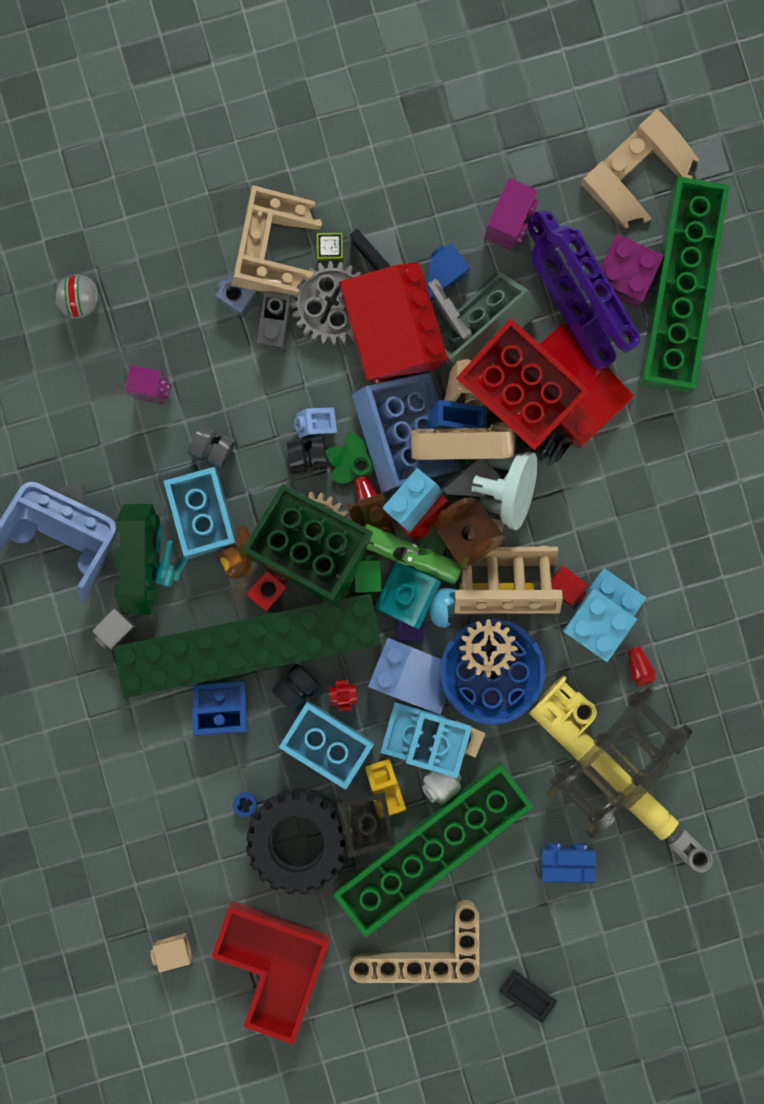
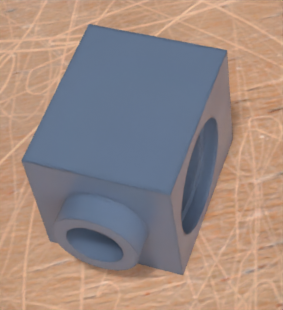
(239, 306)

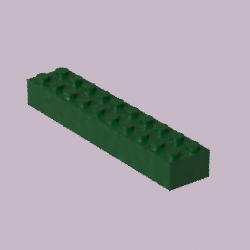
(246, 646)

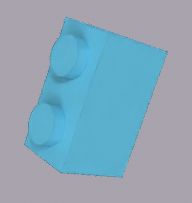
(413, 499)

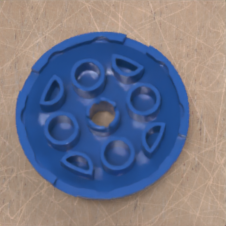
(496, 698)

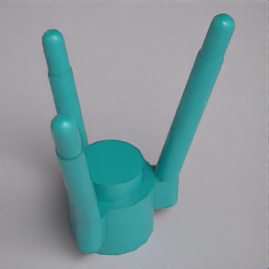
(165, 573)

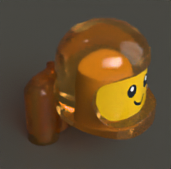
(233, 559)

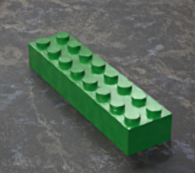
(684, 285)
(432, 849)

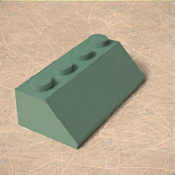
(487, 315)

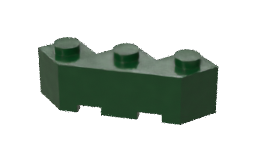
(136, 559)

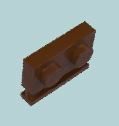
(371, 512)

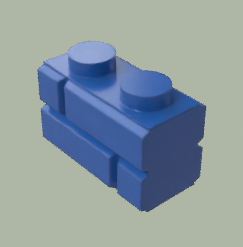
(567, 864)

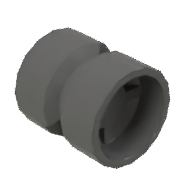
(212, 447)

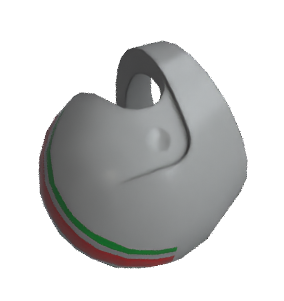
(76, 296)

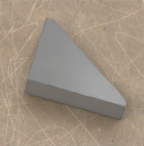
(448, 310)

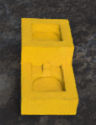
(384, 780)

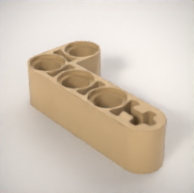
(463, 443)

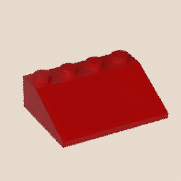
(393, 322)
(522, 384)
(606, 391)

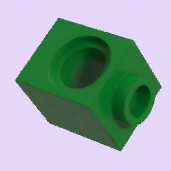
(368, 575)

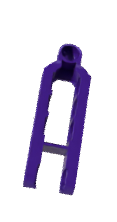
(606, 310)

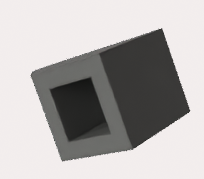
(274, 322)

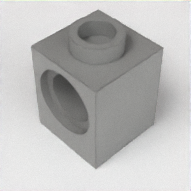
(113, 629)

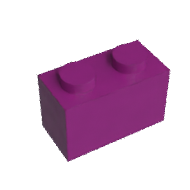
(147, 384)

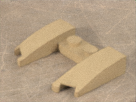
(605, 179)
(263, 209)

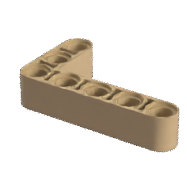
(427, 959)

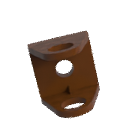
(461, 515)

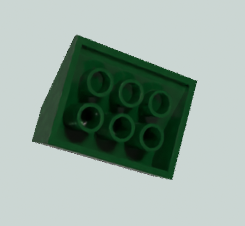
(308, 545)

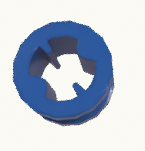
(252, 807)

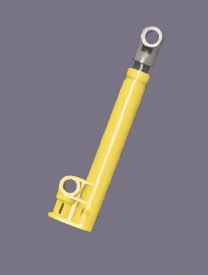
(560, 719)

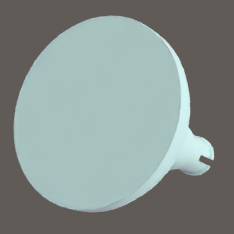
(512, 493)

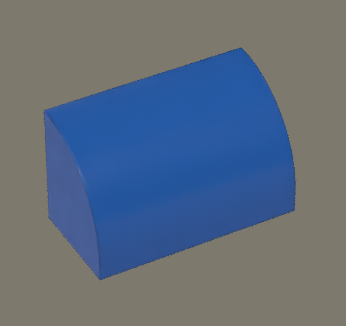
(456, 415)

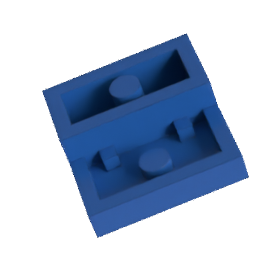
(220, 708)

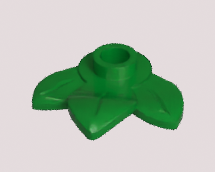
(346, 459)

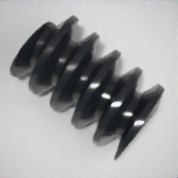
(550, 447)

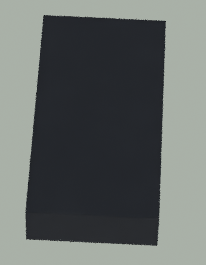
(368, 250)
(527, 995)

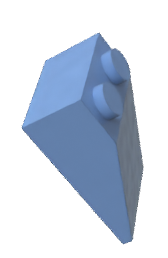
(409, 676)

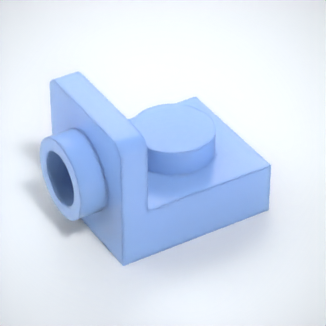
(315, 422)

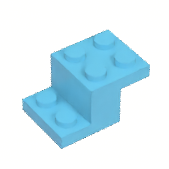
(604, 615)
(426, 739)

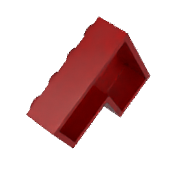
(283, 956)

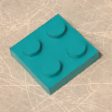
(407, 594)

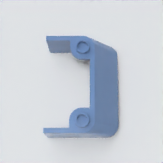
(62, 519)

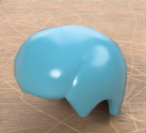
(442, 607)

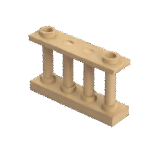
(511, 601)

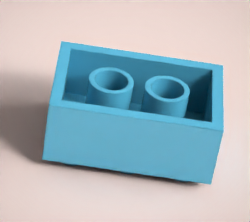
(200, 512)
(326, 745)

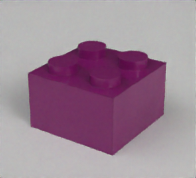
(508, 220)
(630, 269)

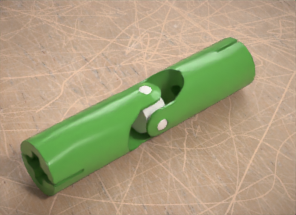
(421, 558)

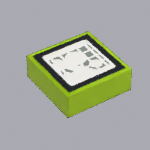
(329, 246)

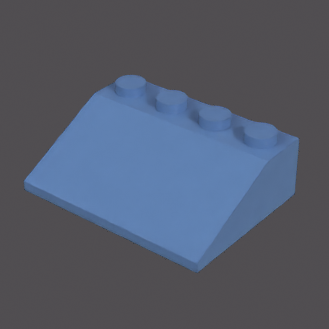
(387, 417)

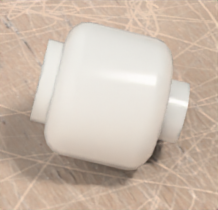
(441, 787)

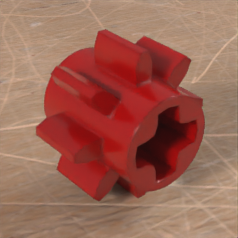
(343, 695)

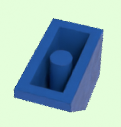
(446, 267)

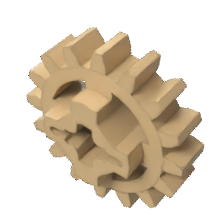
(488, 661)

